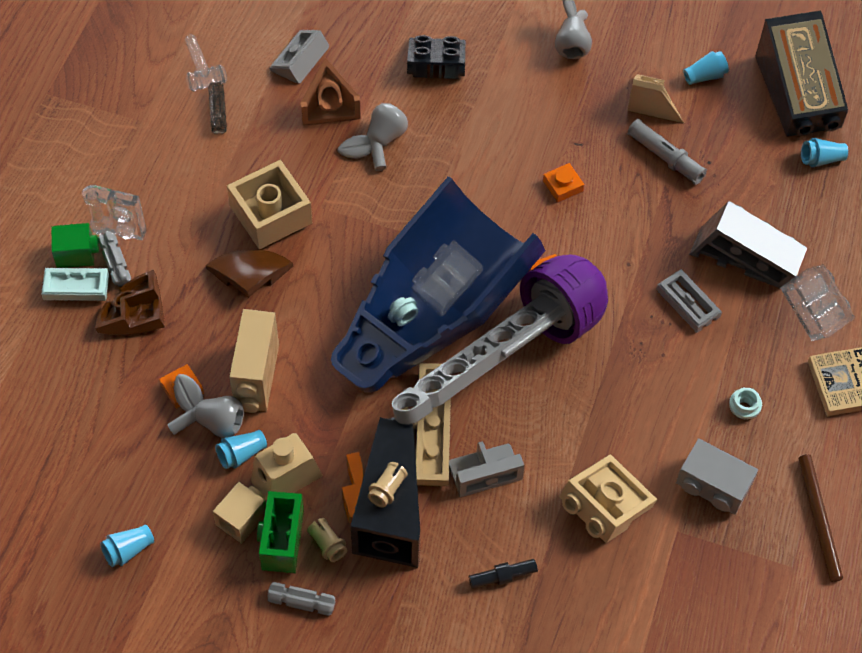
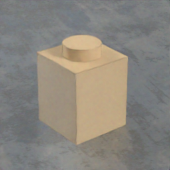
(240, 511)

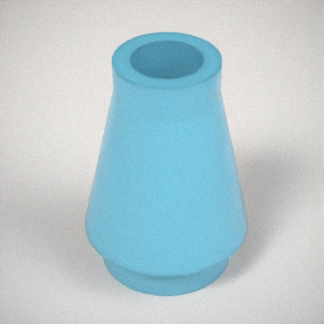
(707, 68)
(822, 152)
(239, 448)
(124, 545)

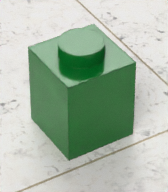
(73, 245)

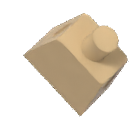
(284, 467)

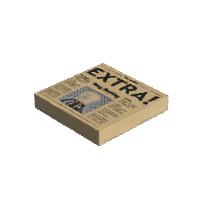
(838, 380)

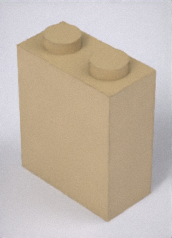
(255, 359)

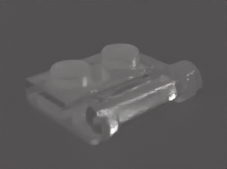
(124, 212)

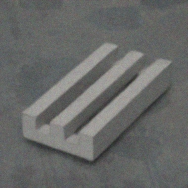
(685, 304)

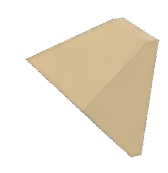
(651, 98)

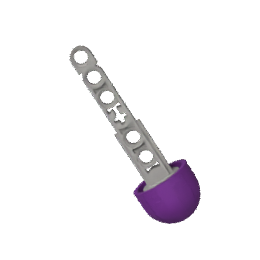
(559, 299)

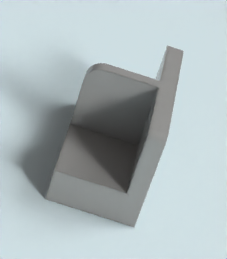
(486, 469)

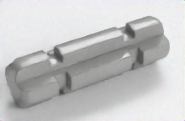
(114, 259)
(301, 598)

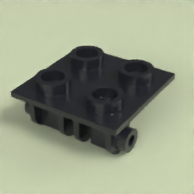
(429, 51)

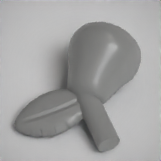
(573, 38)
(385, 126)
(219, 415)

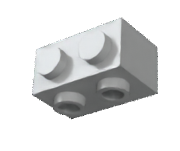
(716, 476)

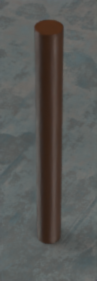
(820, 518)

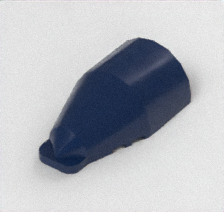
(382, 349)

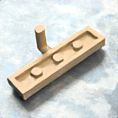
(433, 440)

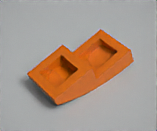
(351, 492)

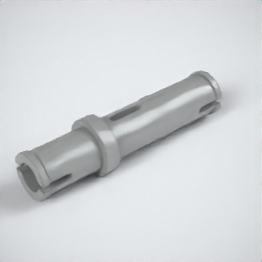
(675, 158)

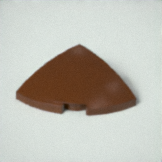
(249, 269)
(134, 309)

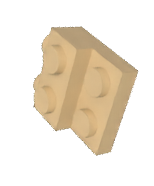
(606, 498)

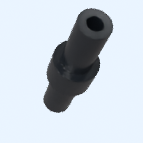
(503, 573)

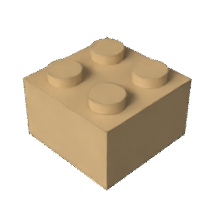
(269, 204)

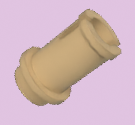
(383, 490)
(332, 546)

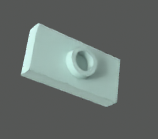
(75, 284)

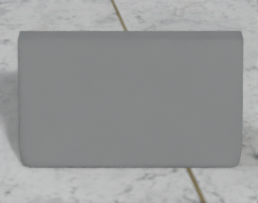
(300, 55)

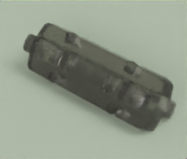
(217, 108)

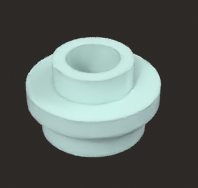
(403, 311)
(748, 396)

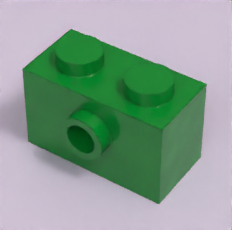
(281, 532)

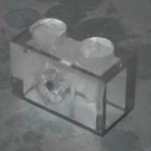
(446, 277)
(818, 302)

